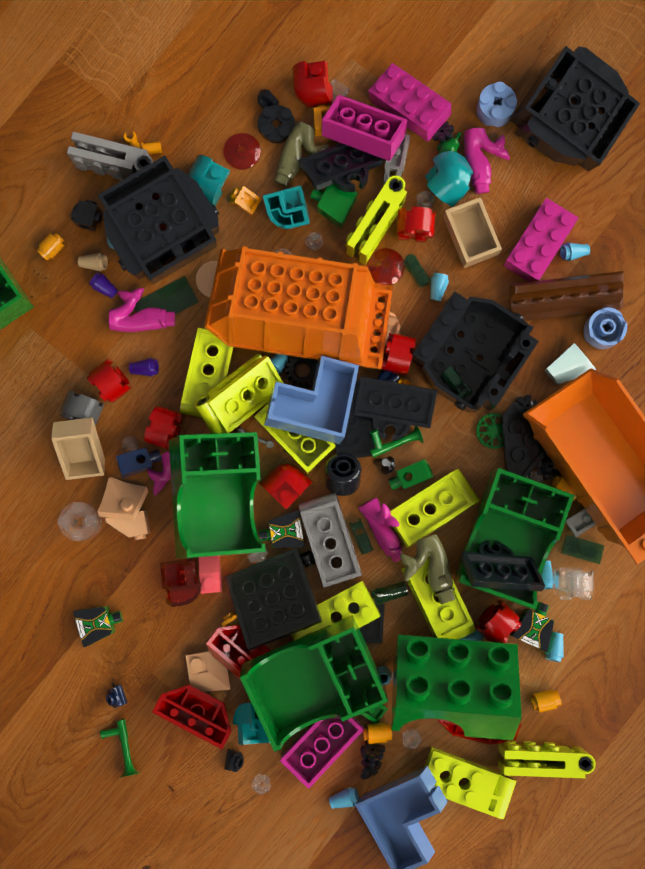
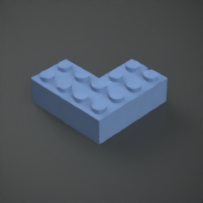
(319, 411)
(395, 814)

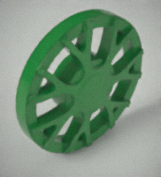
(492, 431)

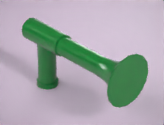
(380, 449)
(121, 730)

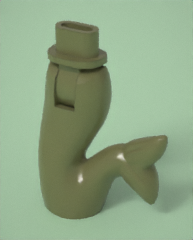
(291, 153)
(438, 571)

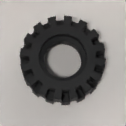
(296, 380)

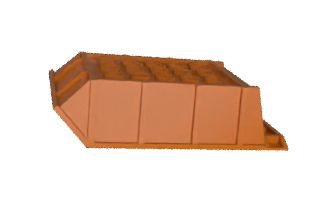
(298, 307)
(599, 448)

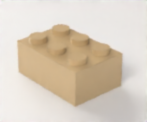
(472, 232)
(78, 448)

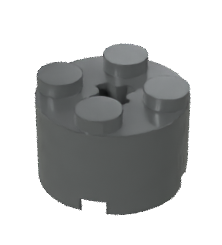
(80, 407)

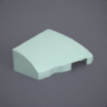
(569, 365)

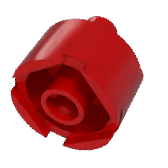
(416, 224)
(398, 353)
(109, 381)
(163, 427)
(498, 622)

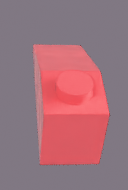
(210, 574)

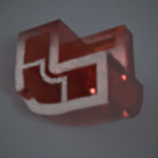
(180, 582)

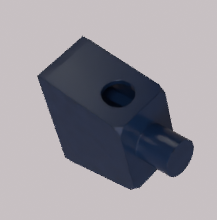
(128, 462)

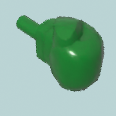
(450, 144)

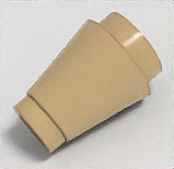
(93, 261)

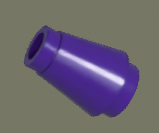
(102, 285)
(144, 367)

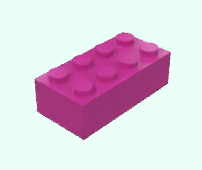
(410, 99)
(364, 127)
(540, 241)
(319, 748)

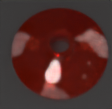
(246, 158)
(383, 275)

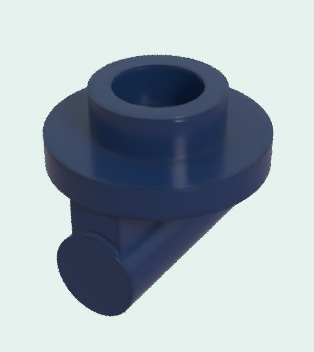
(388, 376)
(116, 697)

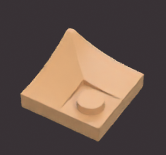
(122, 500)
(207, 672)

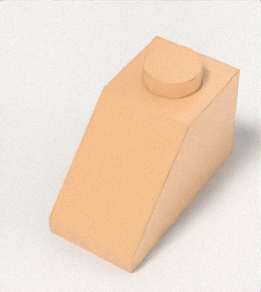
(132, 528)

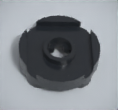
(269, 115)

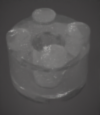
(69, 521)
(574, 582)

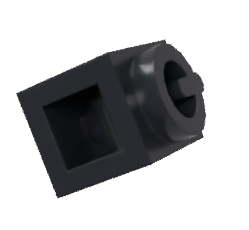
(86, 215)

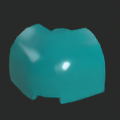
(209, 177)
(449, 177)
(287, 208)
(249, 726)

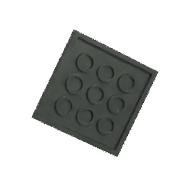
(273, 599)

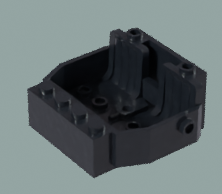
(562, 128)
(137, 232)
(487, 332)

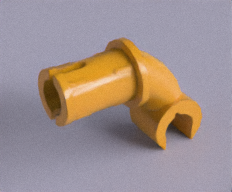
(152, 148)

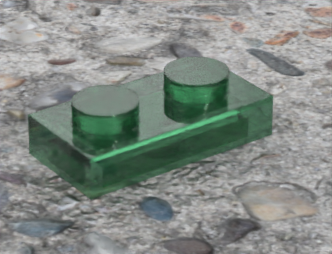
(582, 549)

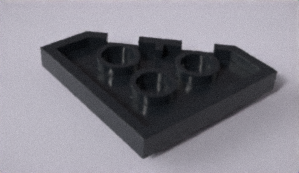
(519, 446)

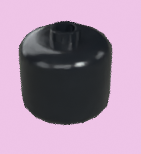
(342, 474)

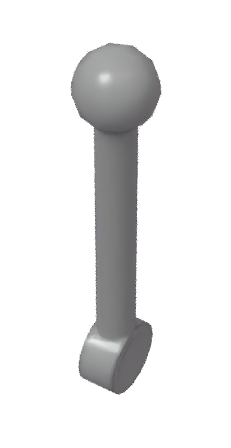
(269, 444)

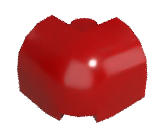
(312, 83)
(286, 483)

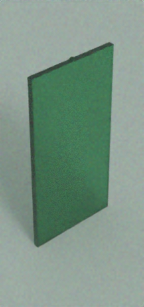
(173, 297)

